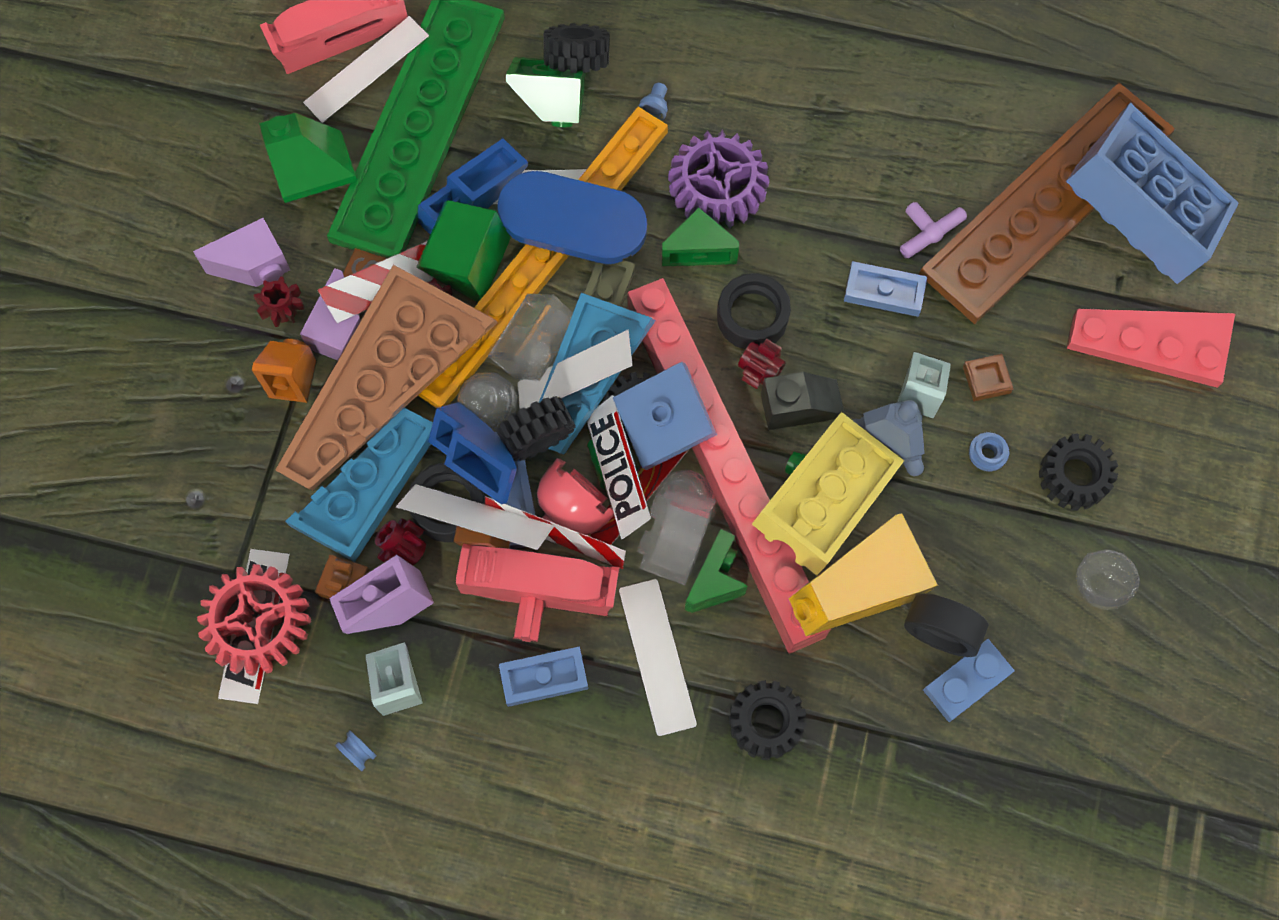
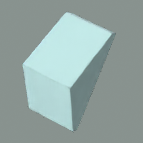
(925, 383)
(392, 680)

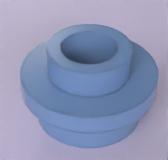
(993, 442)

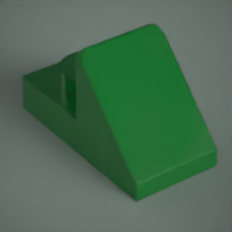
(712, 585)

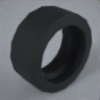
(753, 284)
(430, 477)
(946, 625)

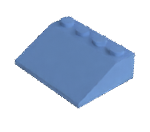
(1154, 194)

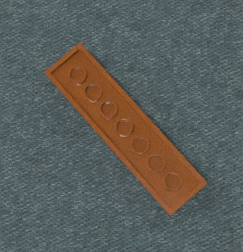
(1026, 217)

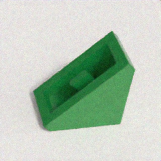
(700, 243)

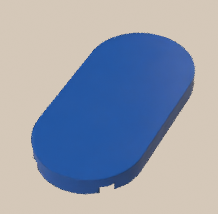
(572, 217)

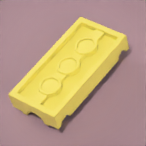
(828, 493)

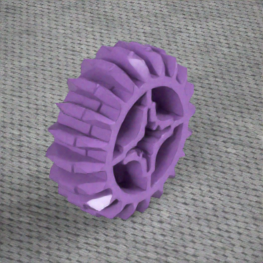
(733, 164)

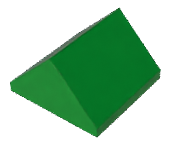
(465, 248)

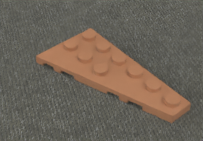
(393, 355)

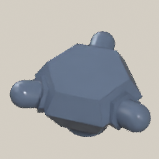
(900, 430)

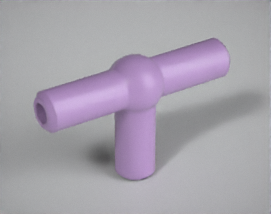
(931, 231)

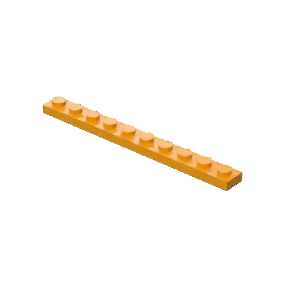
(535, 265)

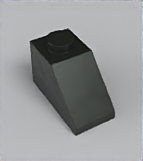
(800, 400)

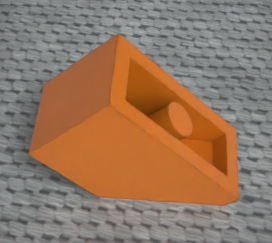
(285, 370)

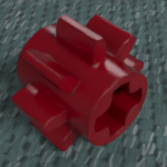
(279, 301)
(761, 362)
(401, 540)

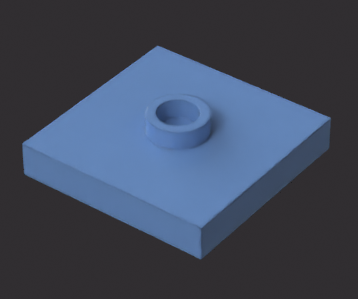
(664, 416)

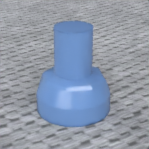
(654, 102)

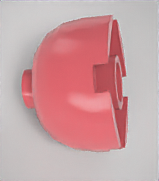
(572, 500)

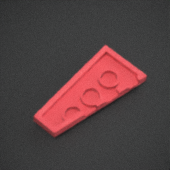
(1165, 342)

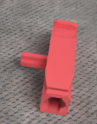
(327, 28)
(536, 583)

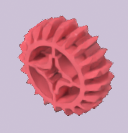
(237, 623)

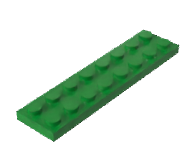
(416, 128)

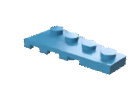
(590, 325)
(359, 497)

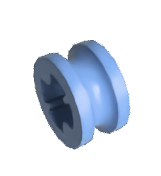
(355, 750)

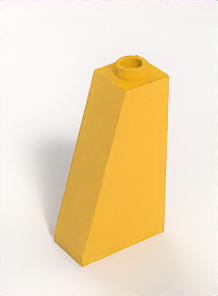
(867, 580)

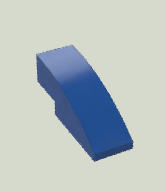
(476, 182)
(473, 450)

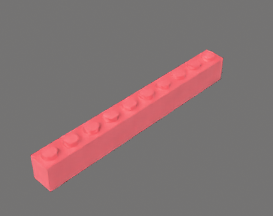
(727, 466)

